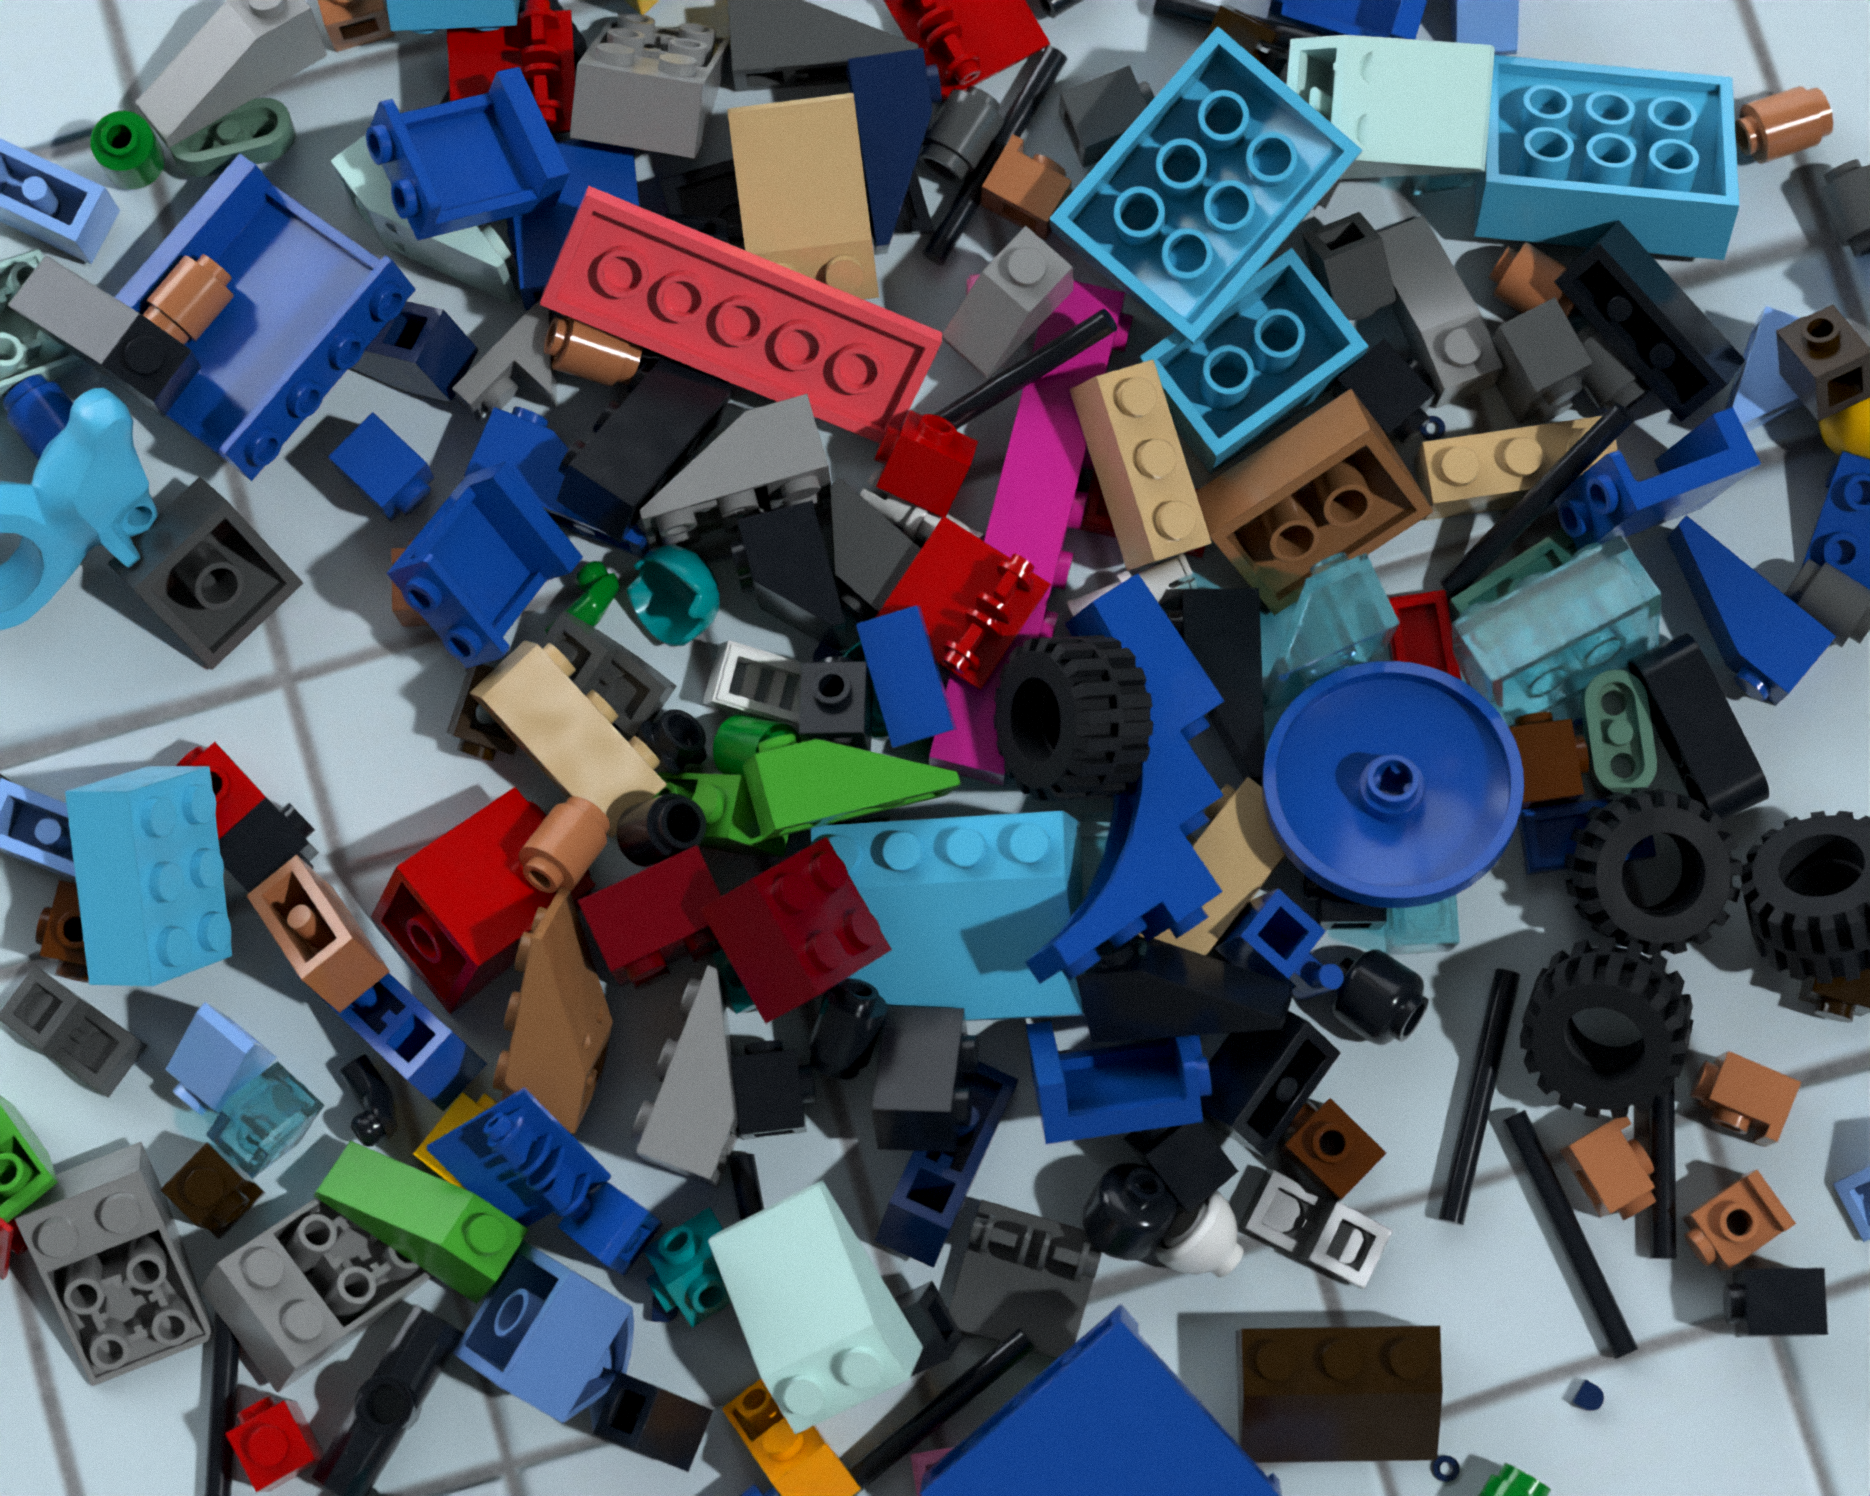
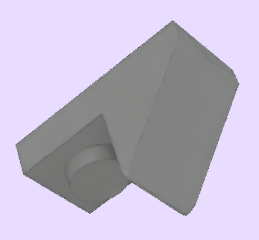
(514, 356)

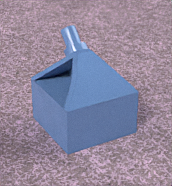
(550, 1336)

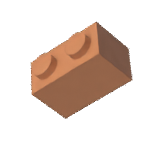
(317, 933)

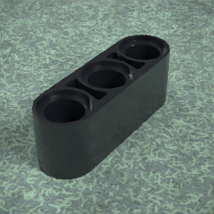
(1699, 727)

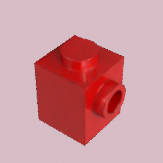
(925, 461)
(232, 787)
(274, 1443)

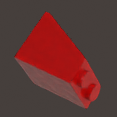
(465, 901)

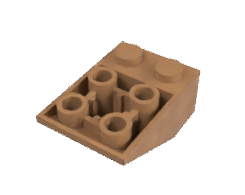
(556, 1017)

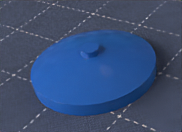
(1392, 784)

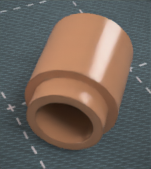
(1783, 124)
(1528, 279)
(189, 298)
(591, 352)
(564, 845)

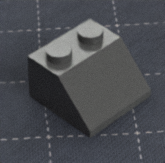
(207, 573)

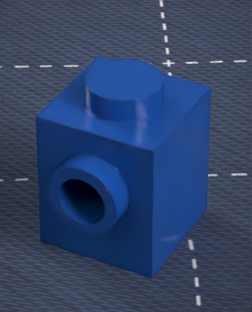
(383, 468)

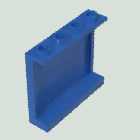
(296, 318)
(1101, 1425)

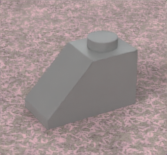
(1009, 302)

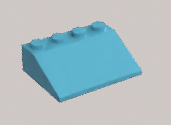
(1606, 145)
(1203, 186)
(967, 908)

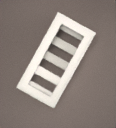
(721, 676)

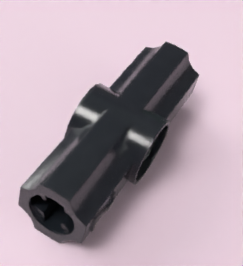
(365, 1442)

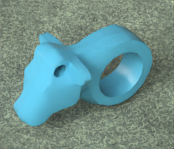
(81, 497)

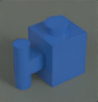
(1275, 941)

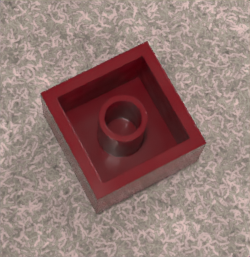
(654, 919)
(796, 930)

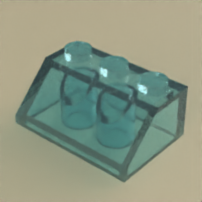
(1335, 624)
(1558, 630)

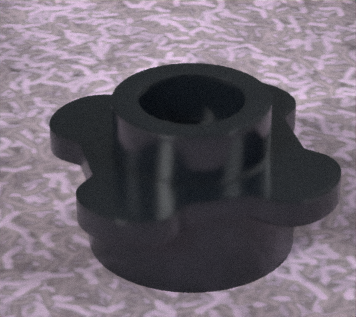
(675, 740)

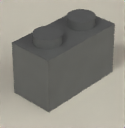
(1540, 363)

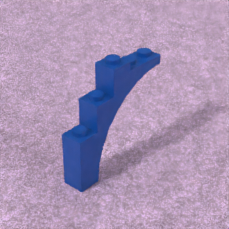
(1148, 867)

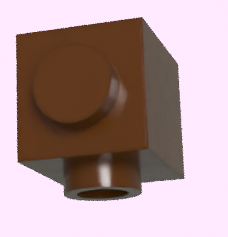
(1550, 760)
(1330, 1148)

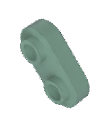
(257, 130)
(1619, 735)

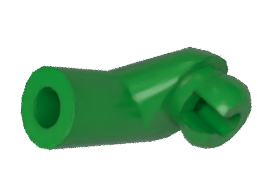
(598, 590)

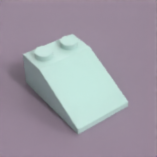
(813, 1308)

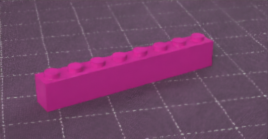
(1033, 513)

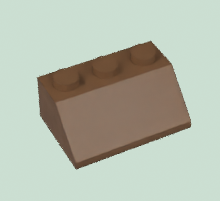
(1309, 496)

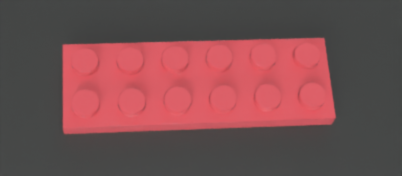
(738, 316)

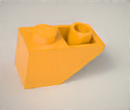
(793, 1463)

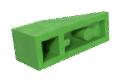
(829, 783)
(423, 1218)

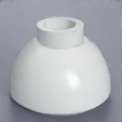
(1202, 1239)

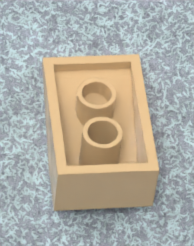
(805, 189)

